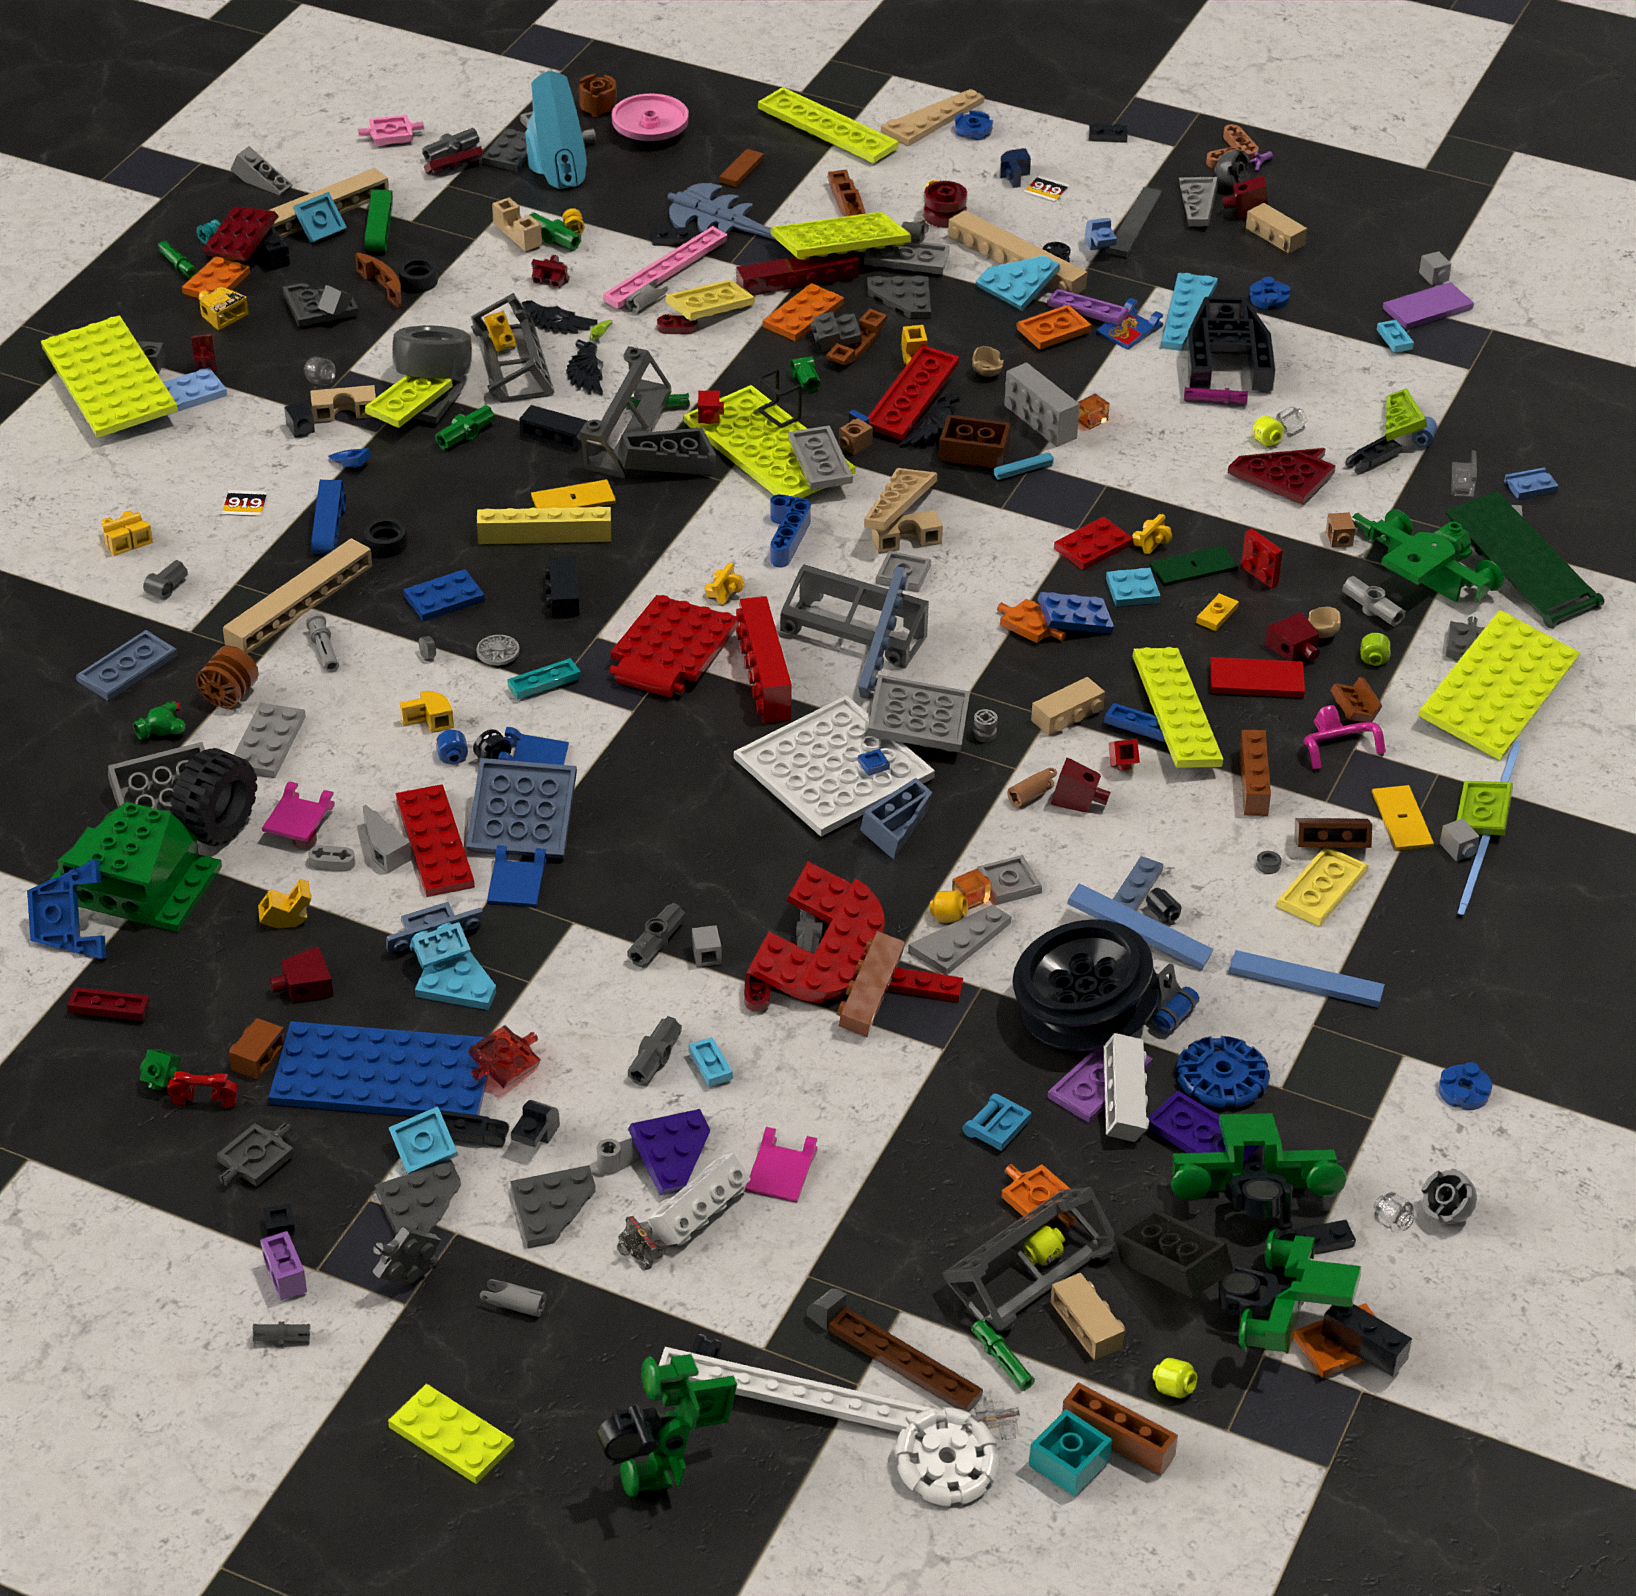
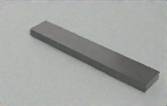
(1135, 221)

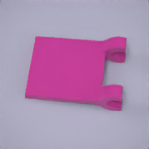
(297, 817)
(781, 1170)

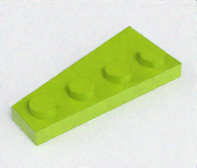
(1402, 415)

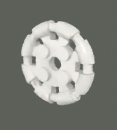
(951, 1440)

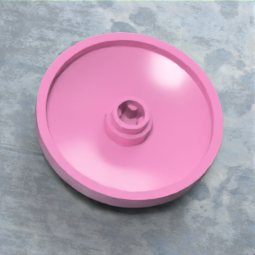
(650, 117)

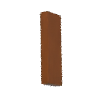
(741, 167)

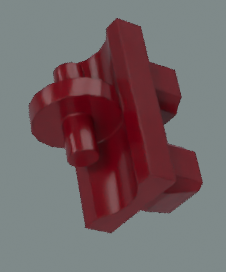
(550, 269)
(203, 352)

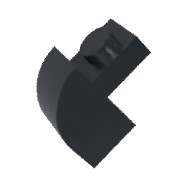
(536, 1124)

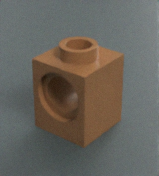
(855, 436)
(1340, 529)

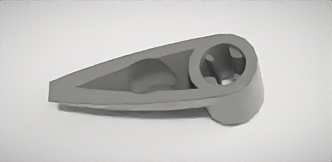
(615, 1155)

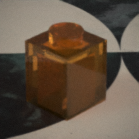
(1093, 411)
(974, 887)

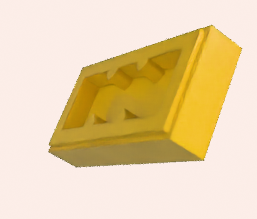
(1217, 612)

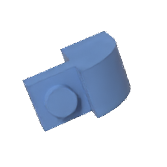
(1099, 234)

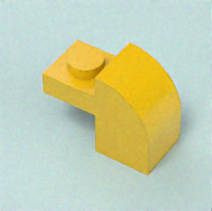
(912, 339)
(430, 707)
(285, 910)

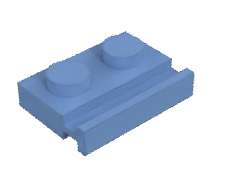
(1531, 483)

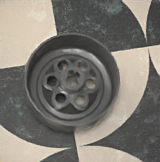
(432, 351)

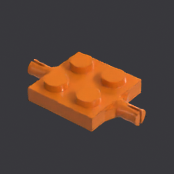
(1028, 621)
(1033, 1189)

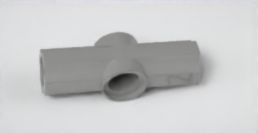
(1373, 601)

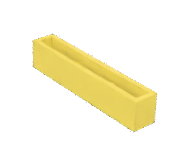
(544, 525)

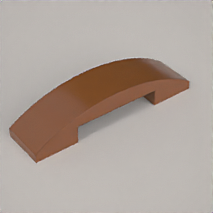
(373, 268)
(870, 326)

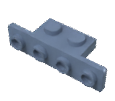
(429, 920)

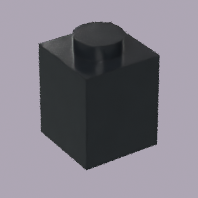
(299, 419)

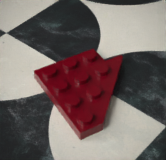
(1286, 473)

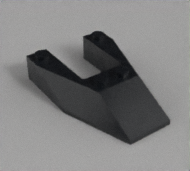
(1234, 328)

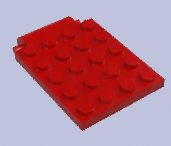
(670, 645)

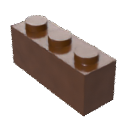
(1333, 832)

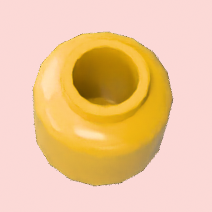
(949, 906)

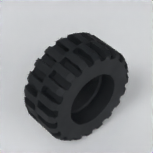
(214, 795)

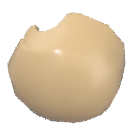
(987, 361)
(1325, 621)

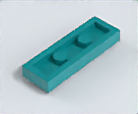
(544, 678)

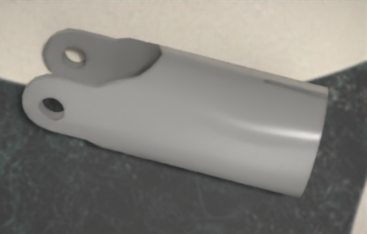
(644, 296)
(515, 1297)

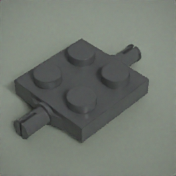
(1461, 637)
(255, 1154)
(406, 1255)

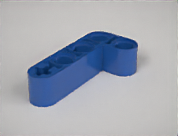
(329, 505)
(794, 519)

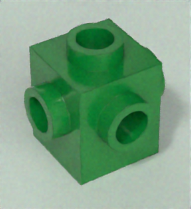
(159, 1068)

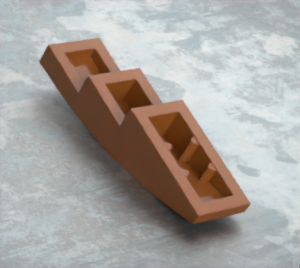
(845, 193)

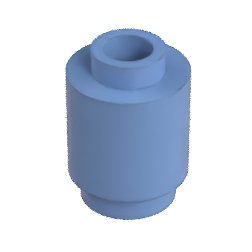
(1426, 435)

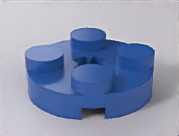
(974, 124)
(1269, 293)
(1468, 1075)

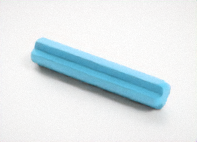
(1023, 466)

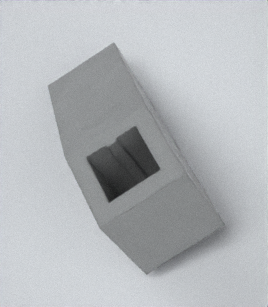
(258, 172)
(387, 845)

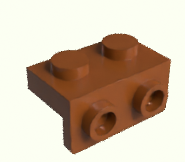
(1357, 701)

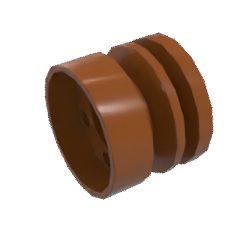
(227, 677)

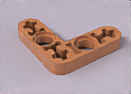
(1237, 140)

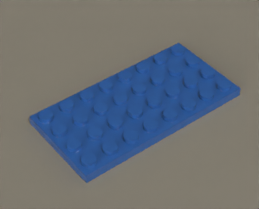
(376, 1070)

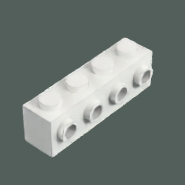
(1125, 1087)
(699, 1200)

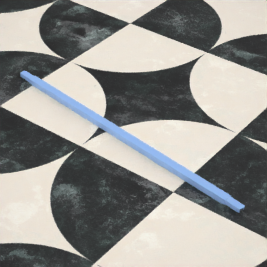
(1486, 838)

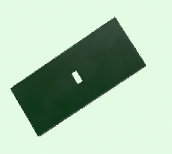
(1181, 568)

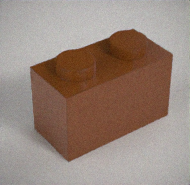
(257, 1048)

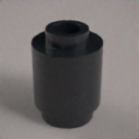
(1163, 905)

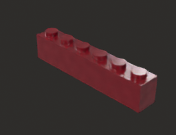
(796, 272)

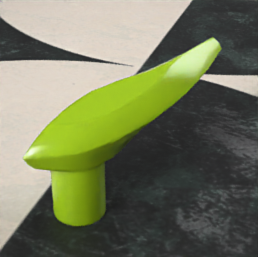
(600, 329)

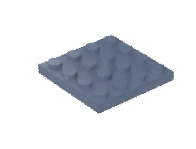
(521, 807)

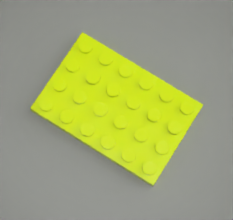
(840, 235)

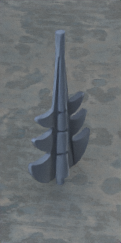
(697, 203)

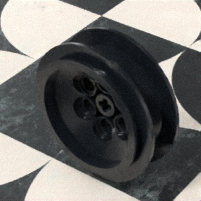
(1085, 984)

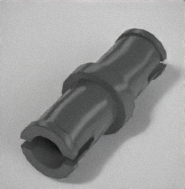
(281, 1332)

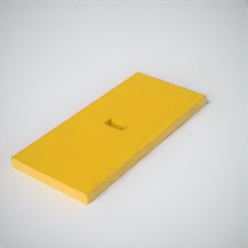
(586, 495)
(1402, 818)

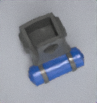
(1173, 1001)

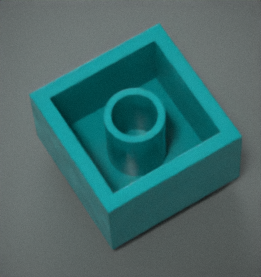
(1070, 1452)

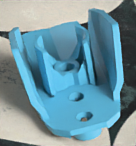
(555, 132)

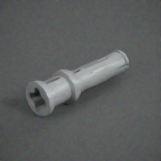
(321, 636)

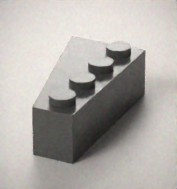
(668, 451)

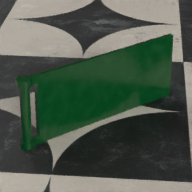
(1524, 557)

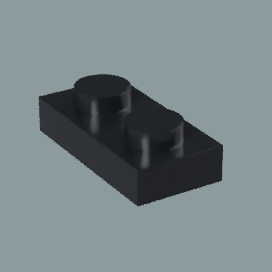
(1108, 133)
(671, 236)

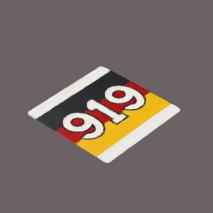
(1046, 188)
(244, 502)

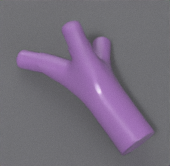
(1261, 158)

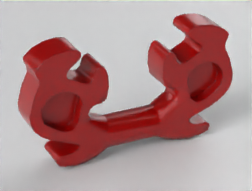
(182, 1087)

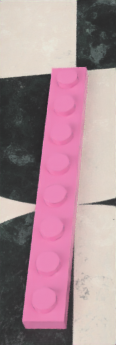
(667, 265)

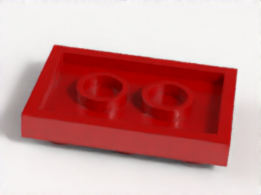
(1093, 543)

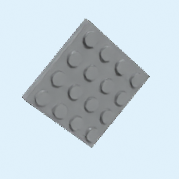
(918, 713)

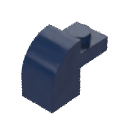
(1014, 165)

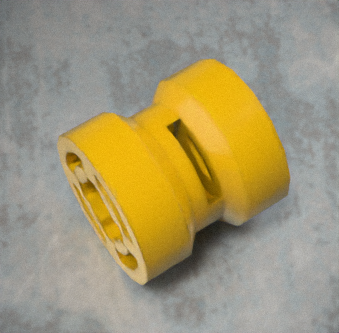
(573, 220)

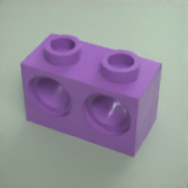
(284, 1265)

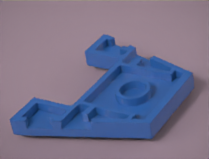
(56, 914)

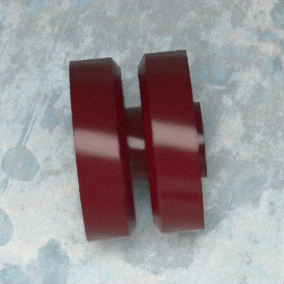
(943, 202)

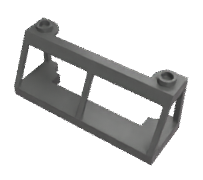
(535, 364)
(652, 400)
(817, 582)
(974, 1265)

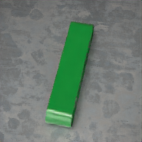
(378, 221)

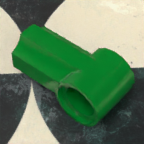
(805, 371)

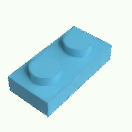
(1395, 336)
(710, 1061)

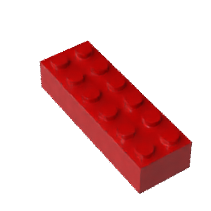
(764, 659)

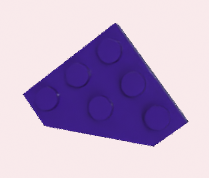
(670, 1147)

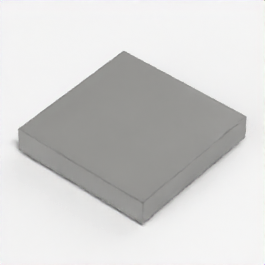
(915, 568)
(1011, 879)

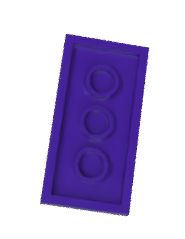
(1192, 1127)

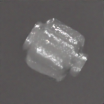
(319, 370)
(1293, 421)
(1394, 1212)

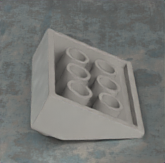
(151, 778)

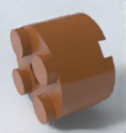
(597, 94)

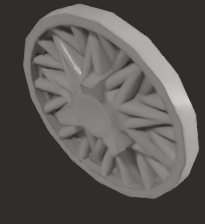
(498, 650)

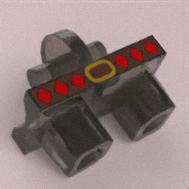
(638, 1242)

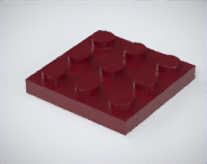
(240, 233)

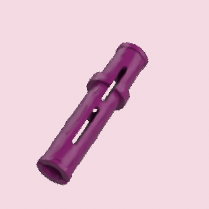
(1213, 395)

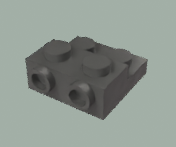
(831, 330)

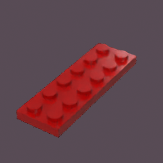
(912, 392)
(435, 840)

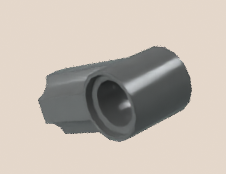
(916, 228)
(163, 583)

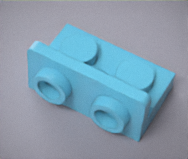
(440, 944)

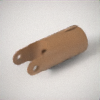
(1031, 787)

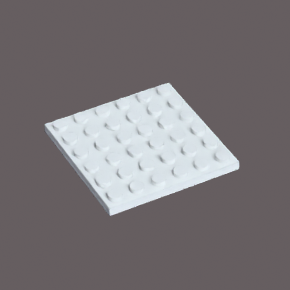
(817, 767)

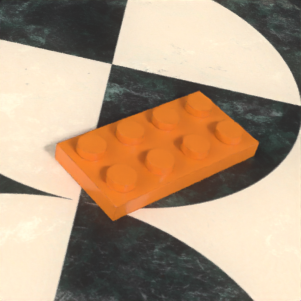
(795, 316)

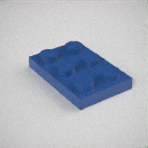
(444, 595)
(1075, 612)

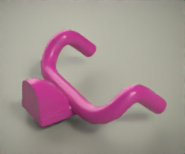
(1330, 727)

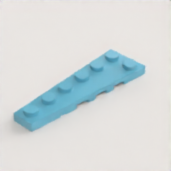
(1184, 306)

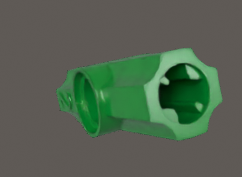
(557, 232)
(465, 427)

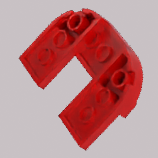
(853, 919)

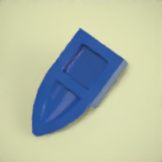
(352, 457)

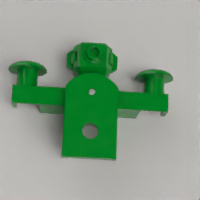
(1435, 557)

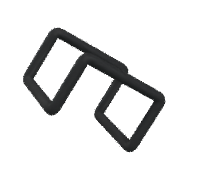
(778, 393)

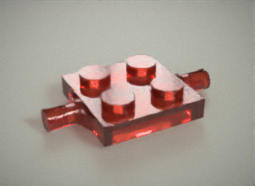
(504, 1056)

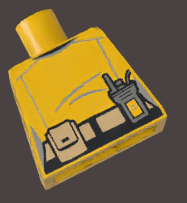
(222, 306)

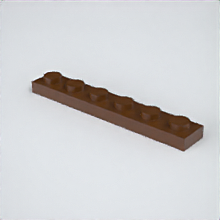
(905, 1360)

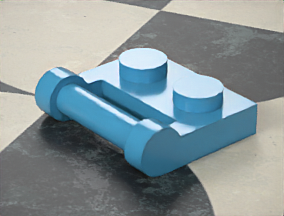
(1002, 1127)

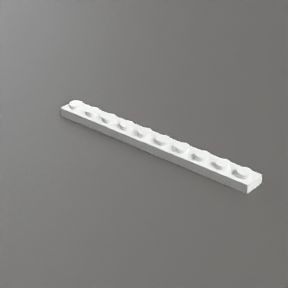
(805, 1393)

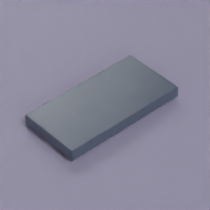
(126, 665)

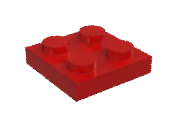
(1261, 558)

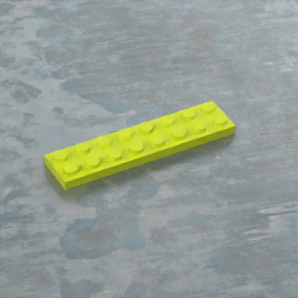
(828, 125)
(1177, 708)

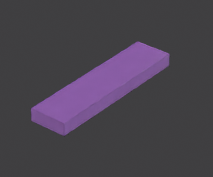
(1089, 307)

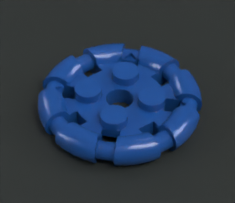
(1221, 1085)

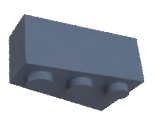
(896, 816)

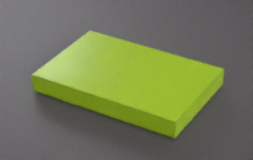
(1486, 806)

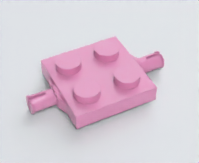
(391, 130)

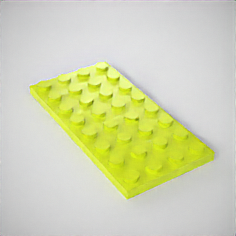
(109, 376)
(757, 442)
(1499, 684)

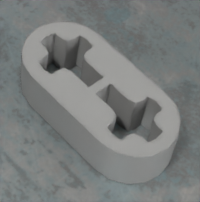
(331, 858)

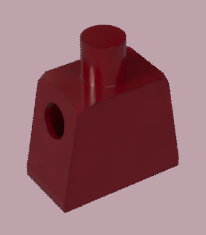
(1247, 196)
(1293, 638)
(1078, 787)
(304, 977)

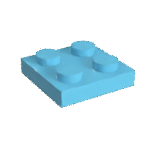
(319, 217)
(1133, 587)
(423, 1141)

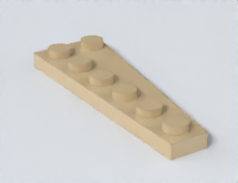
(931, 118)
(899, 495)

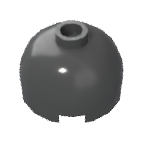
(1232, 168)
(1449, 1196)

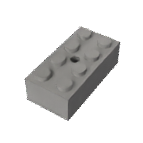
(1041, 404)

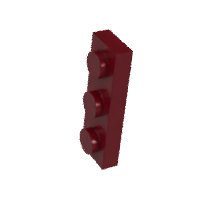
(453, 161)
(108, 1004)

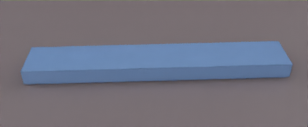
(1152, 931)
(1306, 978)

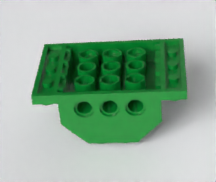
(145, 867)

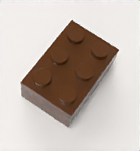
(974, 441)

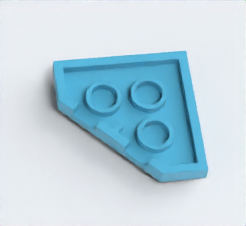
(1019, 280)
(457, 982)

